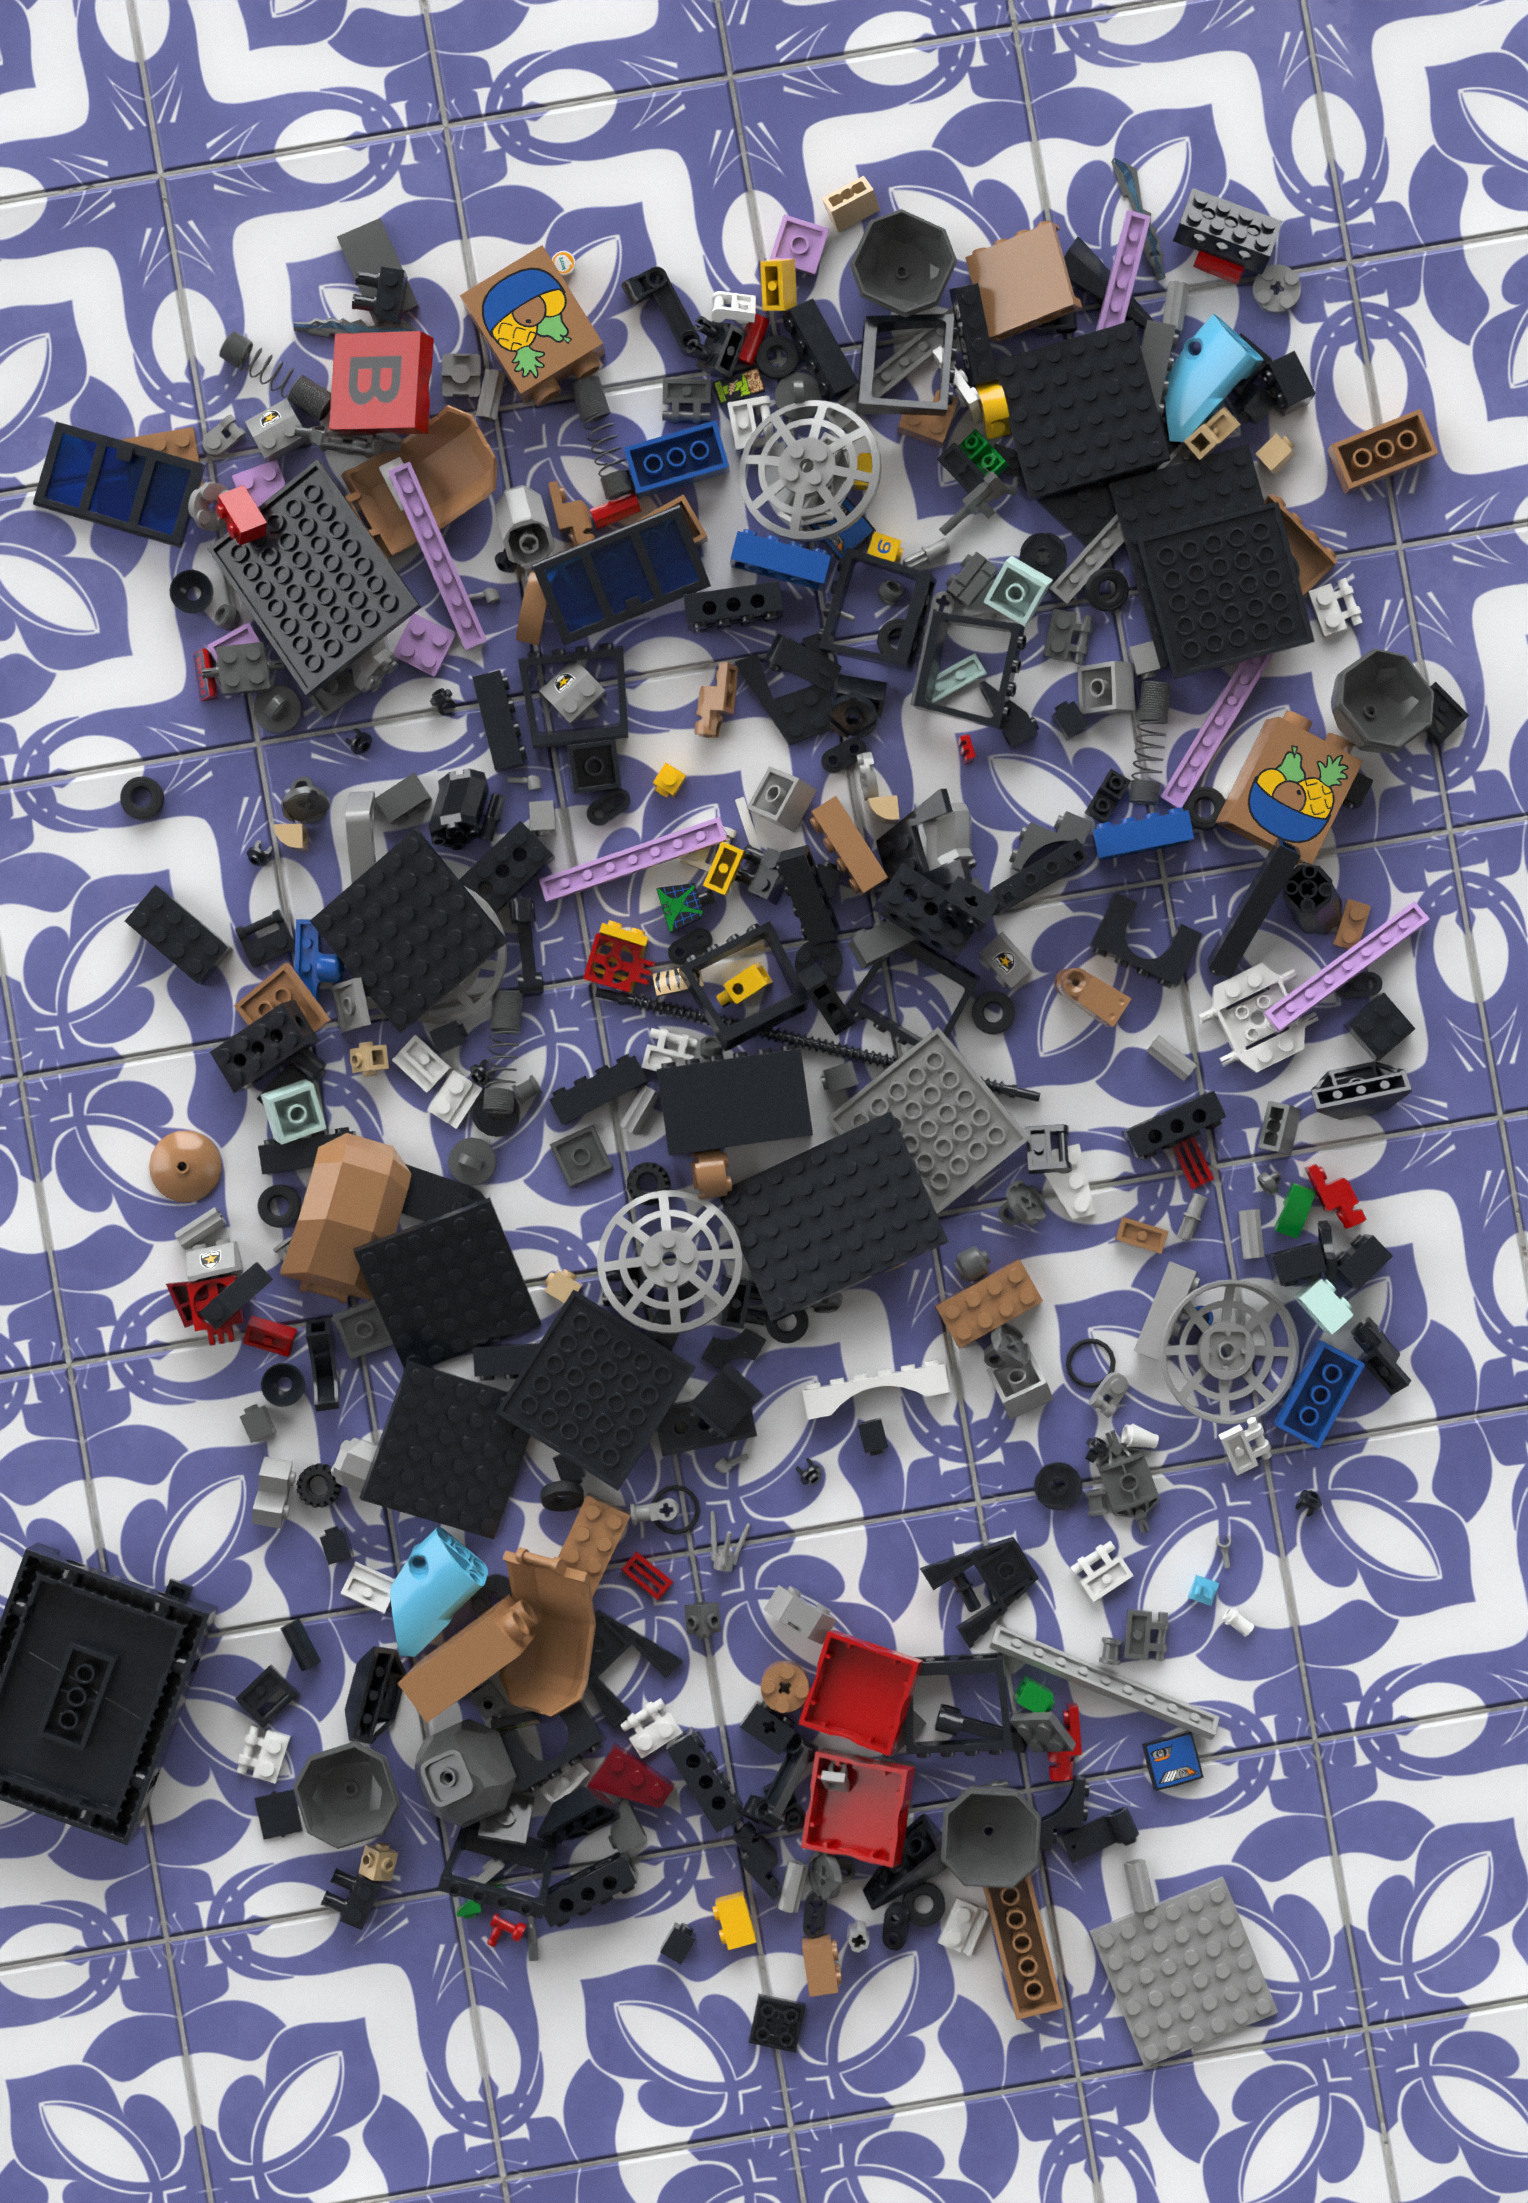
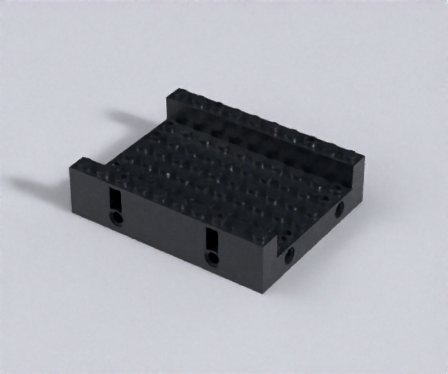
(91, 1690)

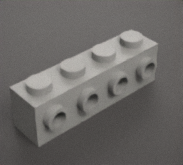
(1174, 1287)

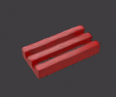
(967, 749)
(1201, 1180)
(631, 1562)

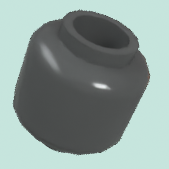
(972, 1263)

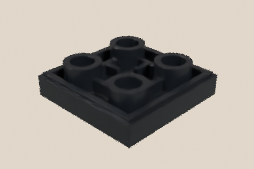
(777, 2023)

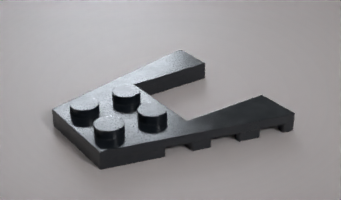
(797, 713)
(904, 844)
(1002, 1569)
(611, 1641)

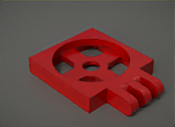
(635, 969)
(197, 1306)

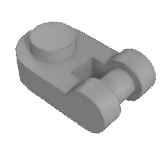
(215, 442)
(1115, 1386)
(490, 1869)

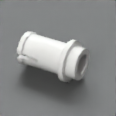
(1237, 1621)

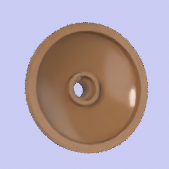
(202, 1163)

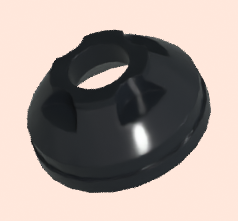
(183, 582)
(270, 1386)

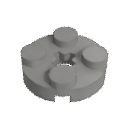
(1265, 296)
(199, 508)
(868, 775)

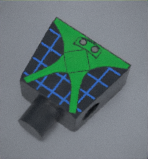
(683, 904)

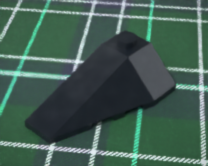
(918, 1864)

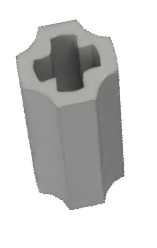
(1175, 304)
(490, 395)
(1171, 1058)
(639, 1109)
(200, 1228)
(1251, 1233)
(1139, 1885)
(792, 1886)
(855, 1929)

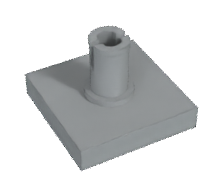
(352, 1005)

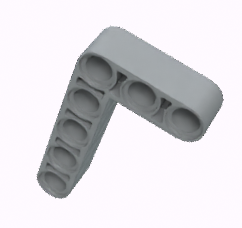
(359, 829)

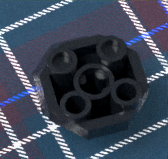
(458, 808)
(1312, 899)

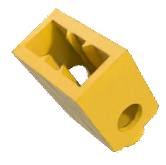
(752, 979)

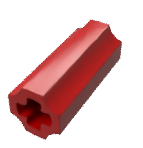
(1218, 267)
(755, 335)
(615, 510)

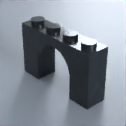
(1111, 941)
(583, 1736)

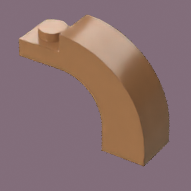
(532, 613)

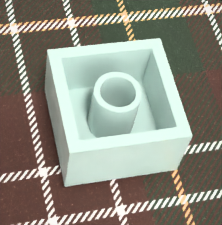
(1017, 590)
(293, 1111)
(1323, 1305)

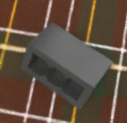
(1279, 1128)

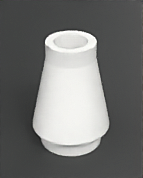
(1138, 1437)

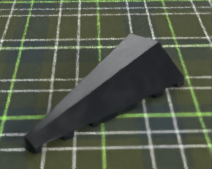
(1092, 277)

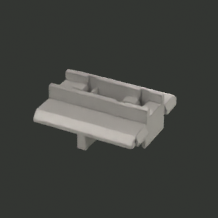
(461, 375)

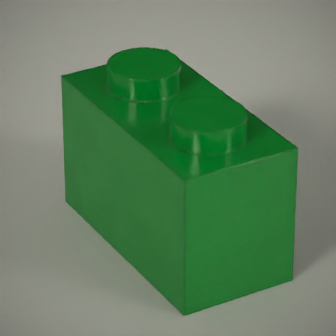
(1034, 1695)

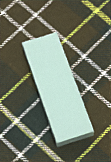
(957, 677)

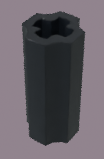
(300, 1644)

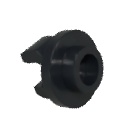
(503, 563)
(441, 697)
(360, 743)
(257, 856)
(478, 1073)
(1097, 1447)
(810, 1475)
(1311, 1500)

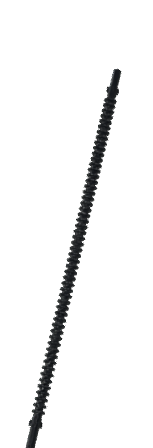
(624, 998)

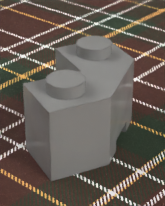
(273, 1492)
(799, 1614)

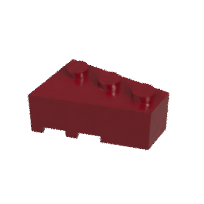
(180, 1297)
(630, 1778)

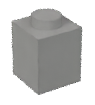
(1144, 660)
(542, 817)

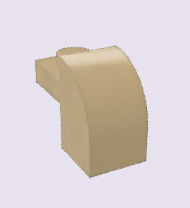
(1212, 433)

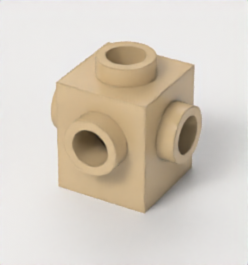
(369, 1059)
(378, 1862)

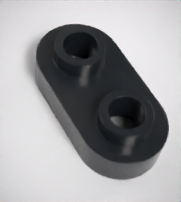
(843, 754)
(609, 808)
(690, 945)
(1357, 986)
(896, 1928)

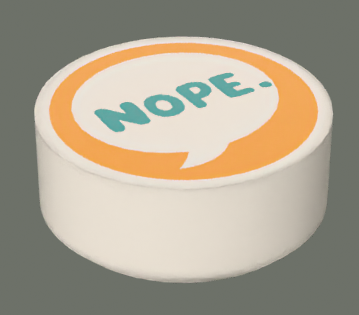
(564, 263)

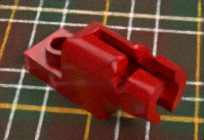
(1336, 1195)
(1064, 1762)

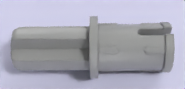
(927, 554)
(1191, 1217)

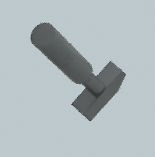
(532, 1939)

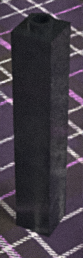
(1253, 908)

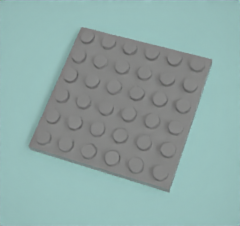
(944, 1114)
(1183, 1971)

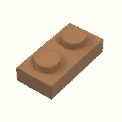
(1351, 924)
(1141, 1235)

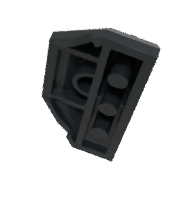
(1360, 1090)
(374, 1694)
(577, 1816)

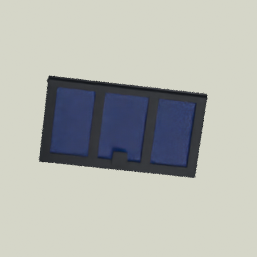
(118, 484)
(621, 575)

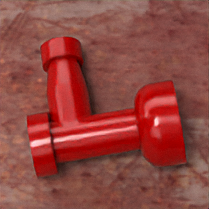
(499, 1924)

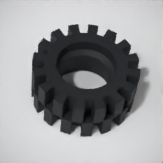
(641, 1170)
(304, 1486)

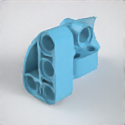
(1204, 380)
(433, 1589)

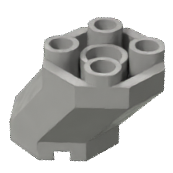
(524, 526)
(373, 666)
(949, 838)
(353, 1463)

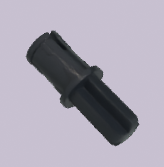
(492, 817)
(966, 1592)

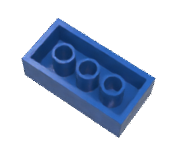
(676, 459)
(780, 560)
(1143, 835)
(1318, 1393)

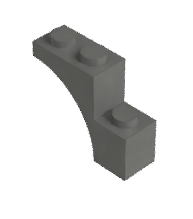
(1036, 837)

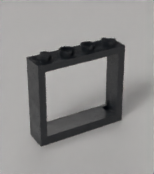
(1039, 875)

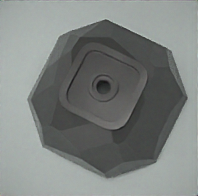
(906, 244)
(1394, 695)
(479, 1772)
(342, 1815)
(993, 1858)

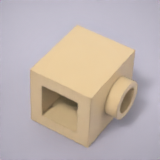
(1276, 453)
(561, 1284)

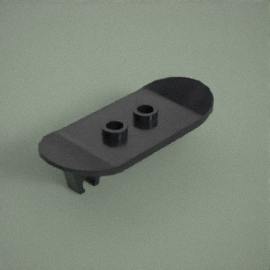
(435, 1195)

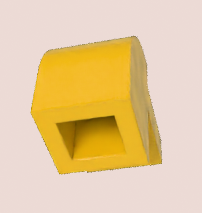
(993, 409)

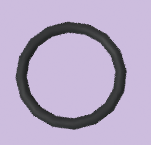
(1076, 1346)
(696, 1515)

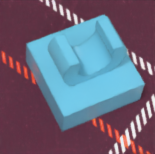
(1203, 1590)

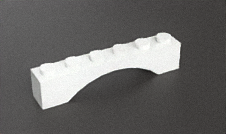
(825, 1399)

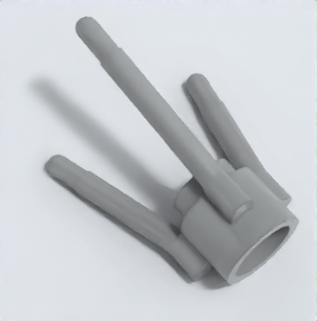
(723, 1558)

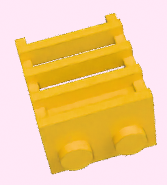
(634, 936)

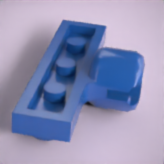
(311, 963)

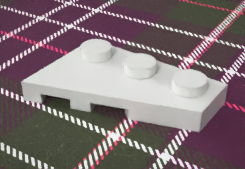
(967, 396)
(1072, 1187)

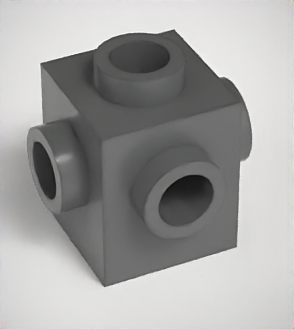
(702, 1619)

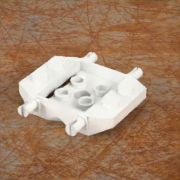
(1238, 1024)

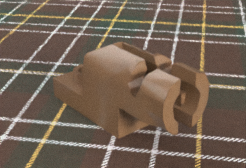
(571, 516)
(716, 701)

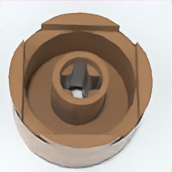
(710, 1174)
(783, 1700)

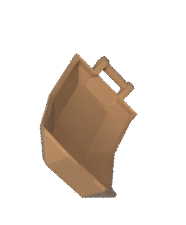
(451, 467)
(349, 1202)
(557, 1661)

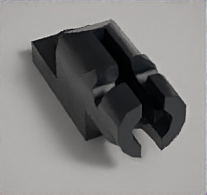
(1380, 1356)
(759, 1859)

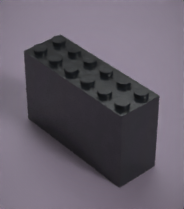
(734, 1100)

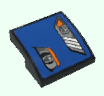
(849, 538)
(1172, 1760)

